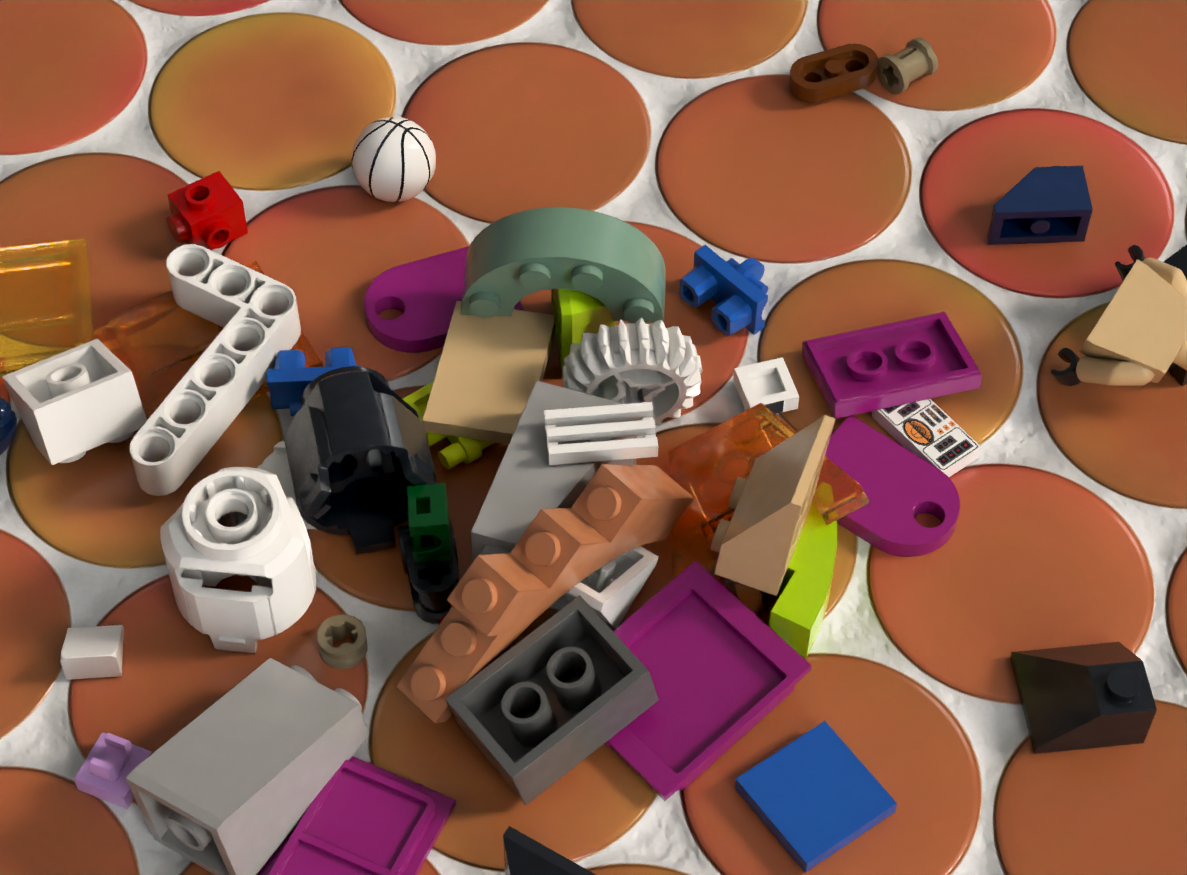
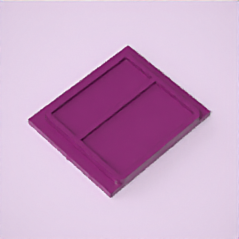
(712, 675)

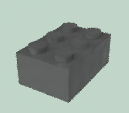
(553, 699)

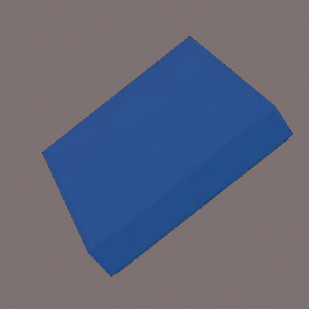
(815, 796)

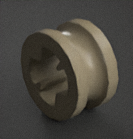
(347, 654)

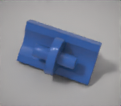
(731, 286)
(292, 377)

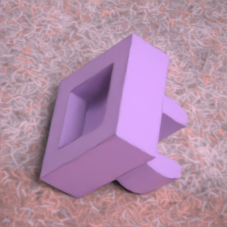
(108, 766)

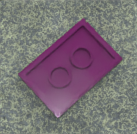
(890, 365)

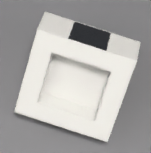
(766, 384)

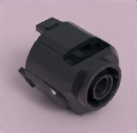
(355, 456)

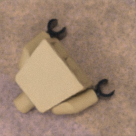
(1138, 330)

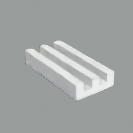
(599, 426)

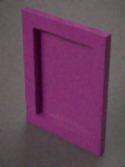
(364, 826)

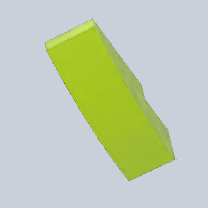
(806, 584)

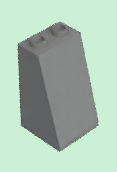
(526, 479)
(247, 768)

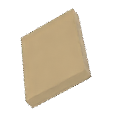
(488, 374)

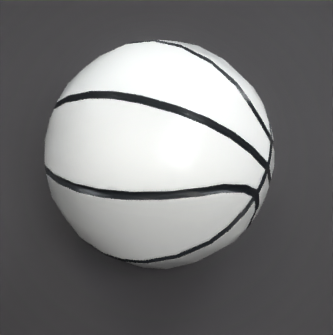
(393, 159)

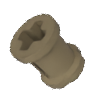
(907, 65)

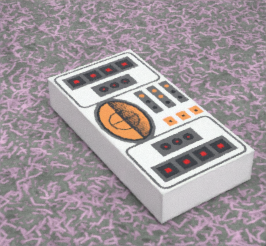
(929, 434)

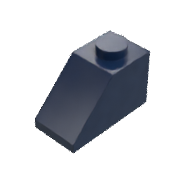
(1043, 208)

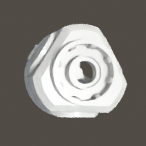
(242, 528)

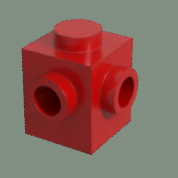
(207, 213)

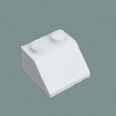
(76, 401)

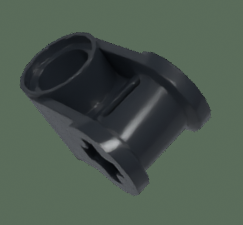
(429, 581)

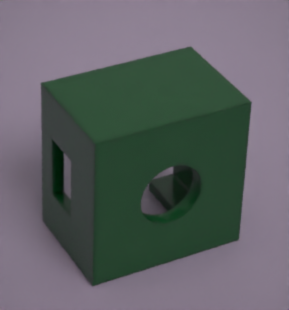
(429, 516)

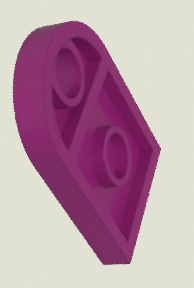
(425, 295)
(898, 490)

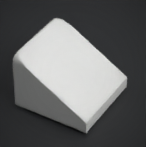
(93, 652)

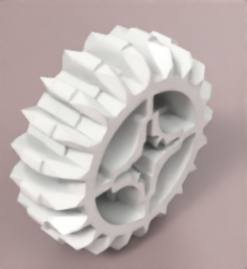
(636, 366)

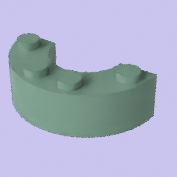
(564, 251)

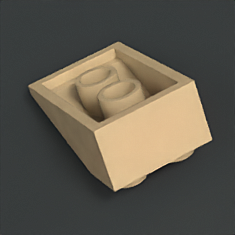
(771, 510)

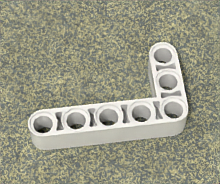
(257, 323)

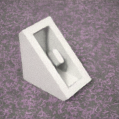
(616, 585)

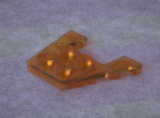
(709, 470)

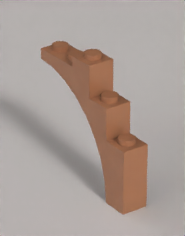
(557, 551)

